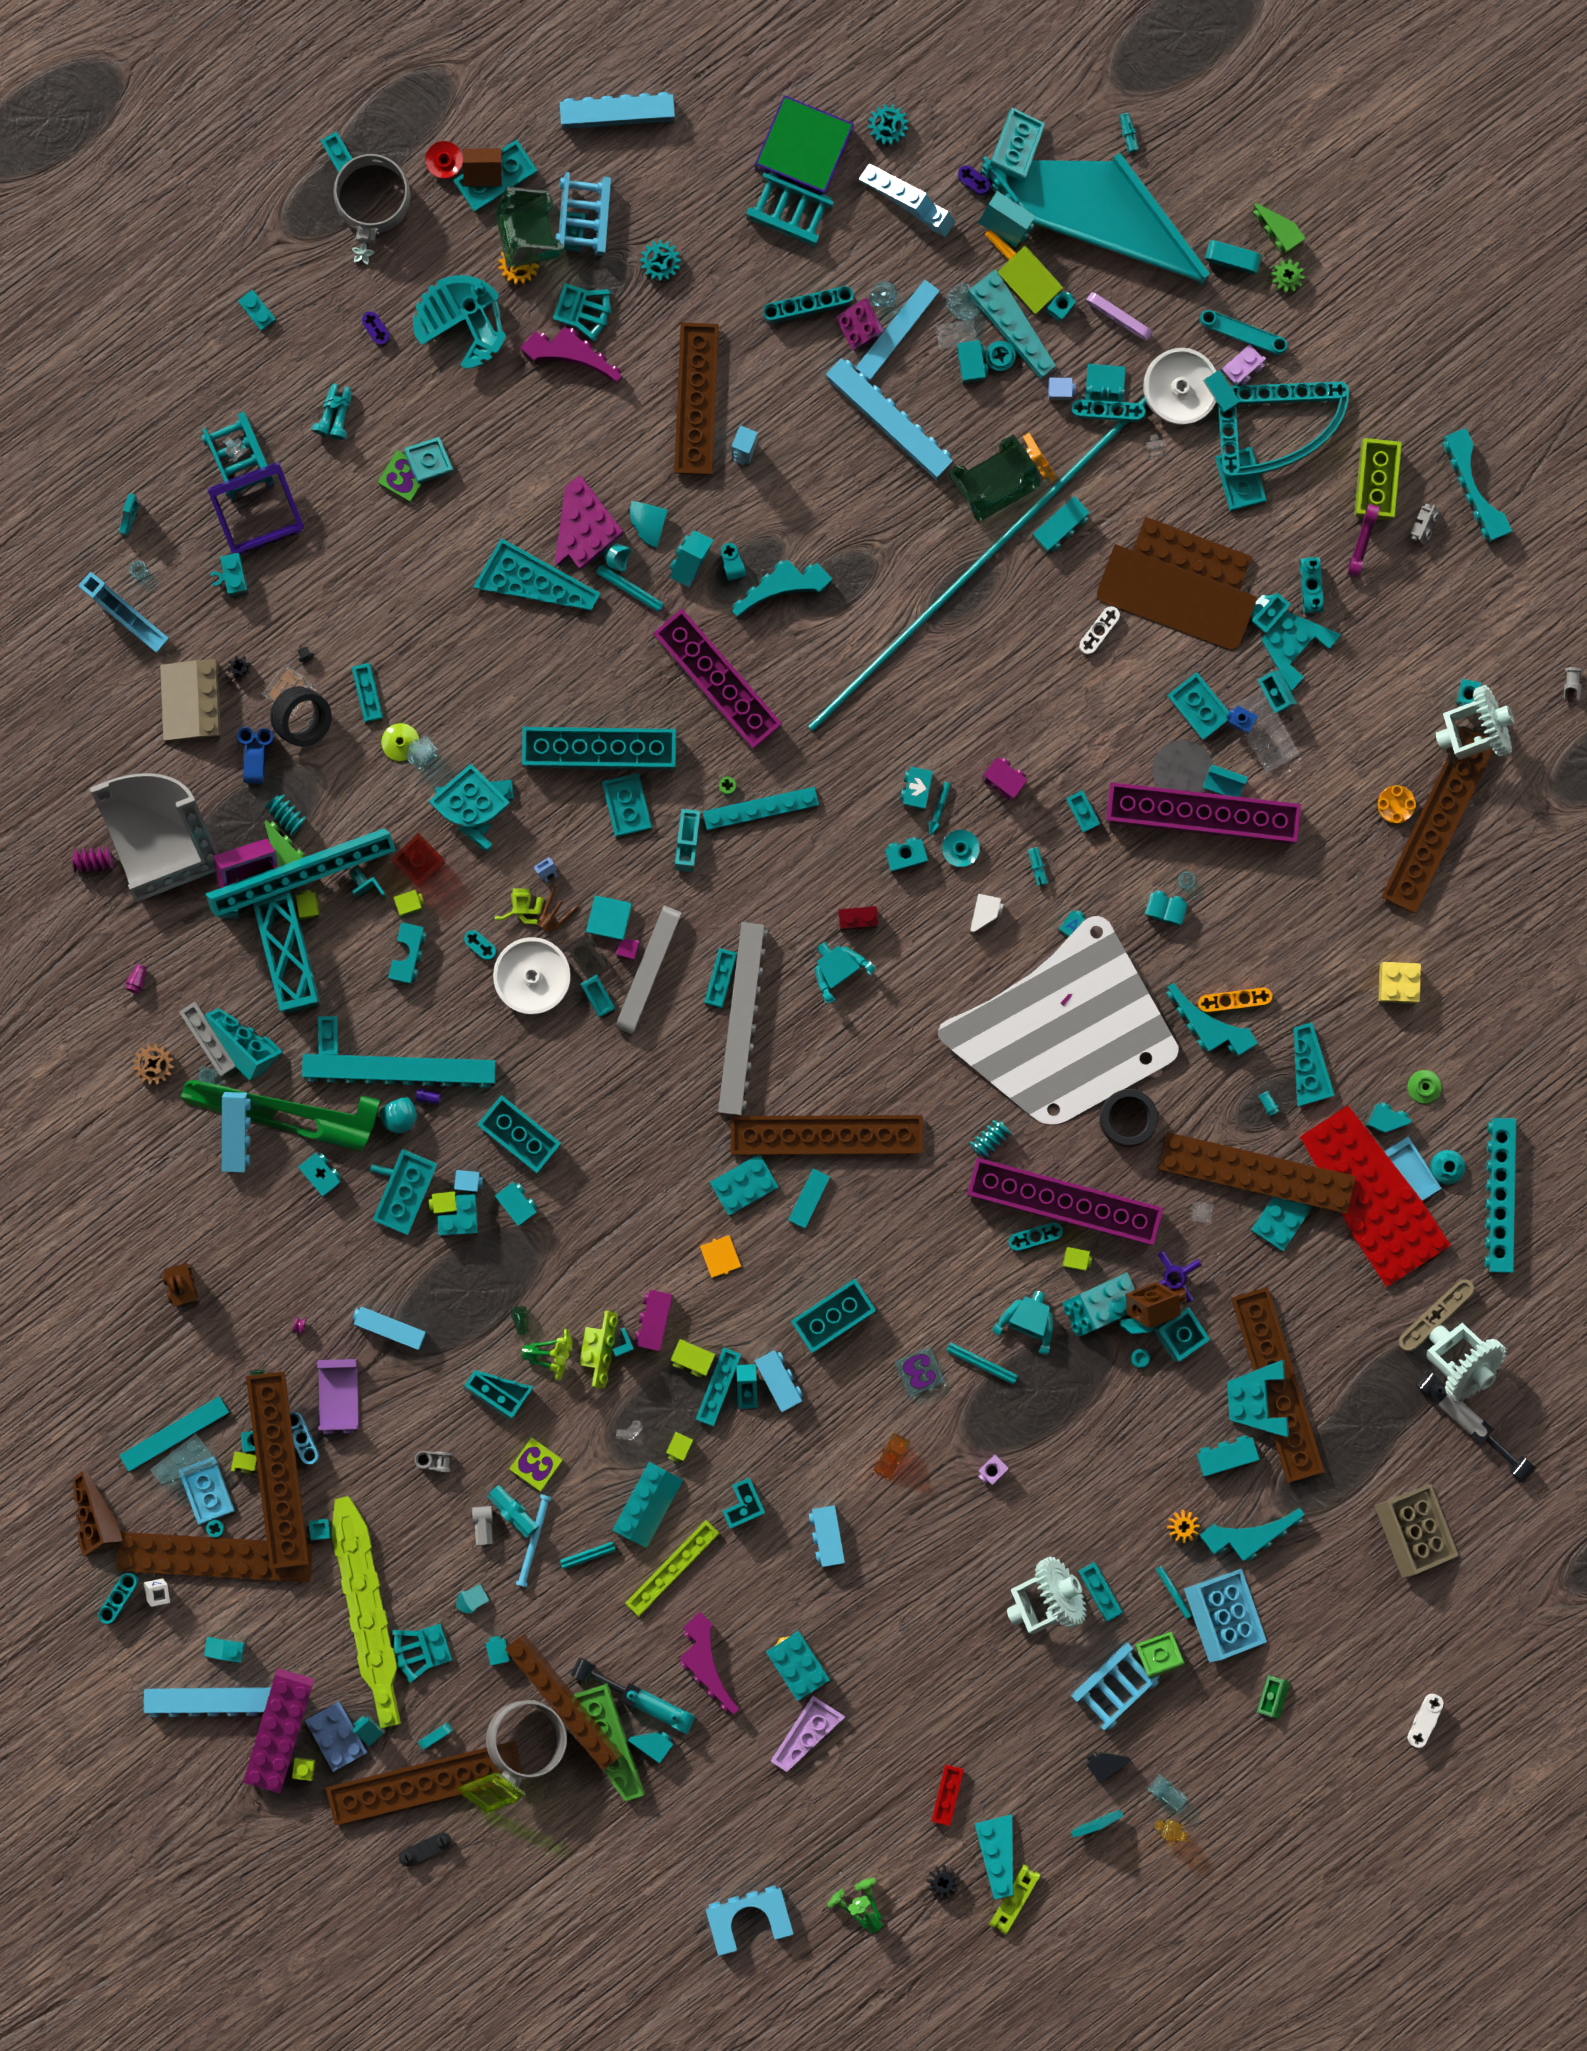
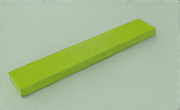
(672, 1568)

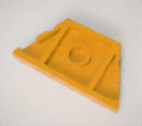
(1038, 457)

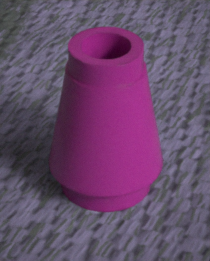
(136, 979)

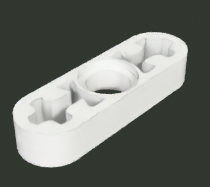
(1103, 616)

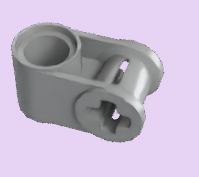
(435, 1461)

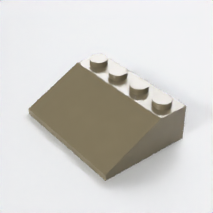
(190, 700)
(1416, 1530)

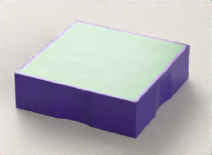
(804, 145)

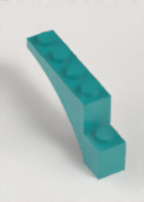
(782, 581)
(1209, 1030)
(1248, 1540)

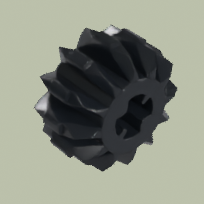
(939, 1888)

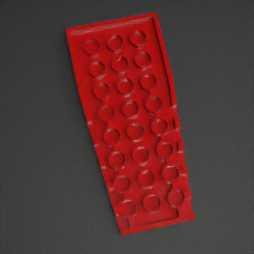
(1383, 1207)

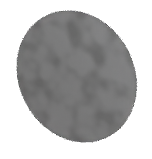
(1181, 766)

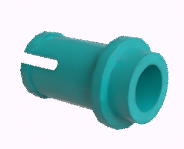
(1268, 1103)

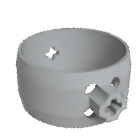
(367, 231)
(561, 1741)

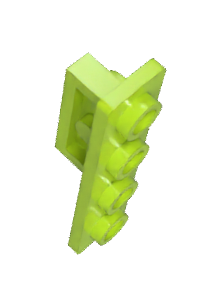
(598, 1348)

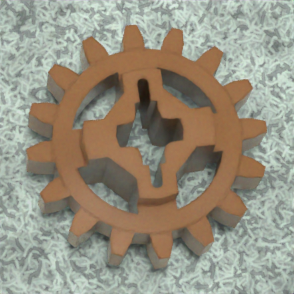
(158, 1070)

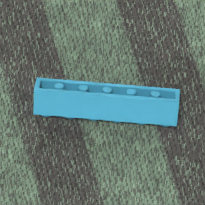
(617, 111)

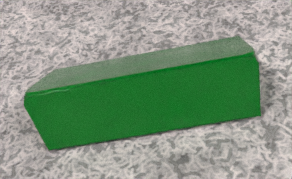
(1273, 1697)

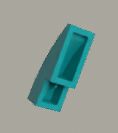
(687, 840)

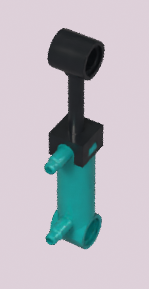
(638, 1698)

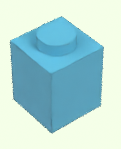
(468, 1181)

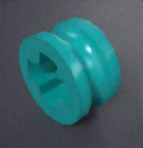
(213, 1522)

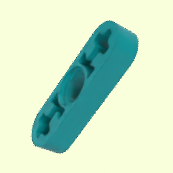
(1047, 1228)

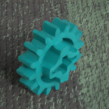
(893, 120)
(666, 257)

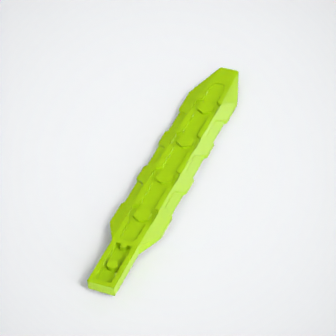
(365, 1607)

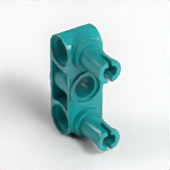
(1312, 599)

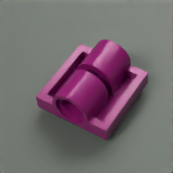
(860, 324)

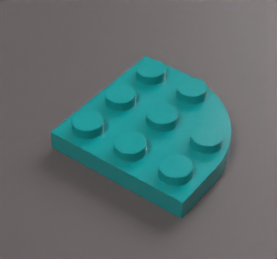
(469, 800)

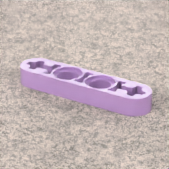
(1119, 316)

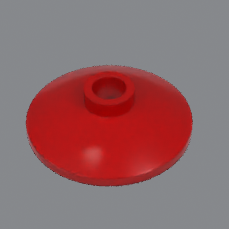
(444, 150)

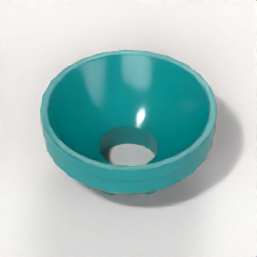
(1438, 1171)

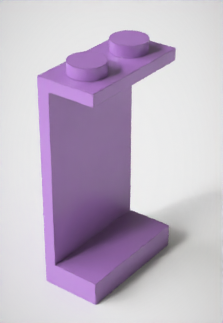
(338, 1395)

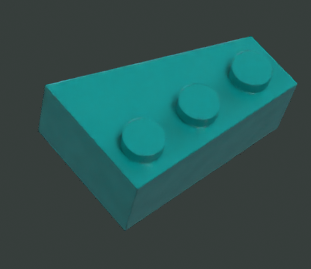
(498, 1393)

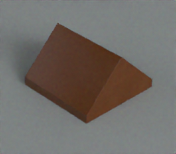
(482, 167)

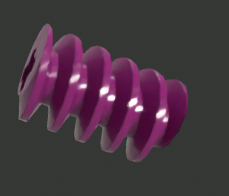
(92, 860)

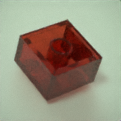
(418, 860)

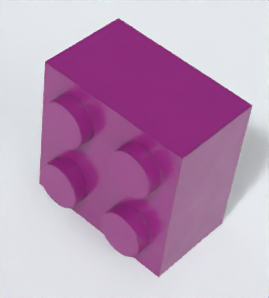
(1005, 779)

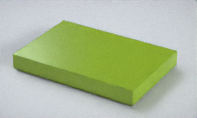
(1030, 279)

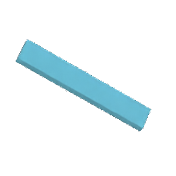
(897, 329)

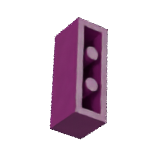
(653, 1320)

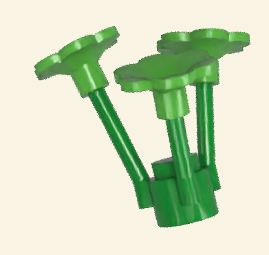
(860, 1905)

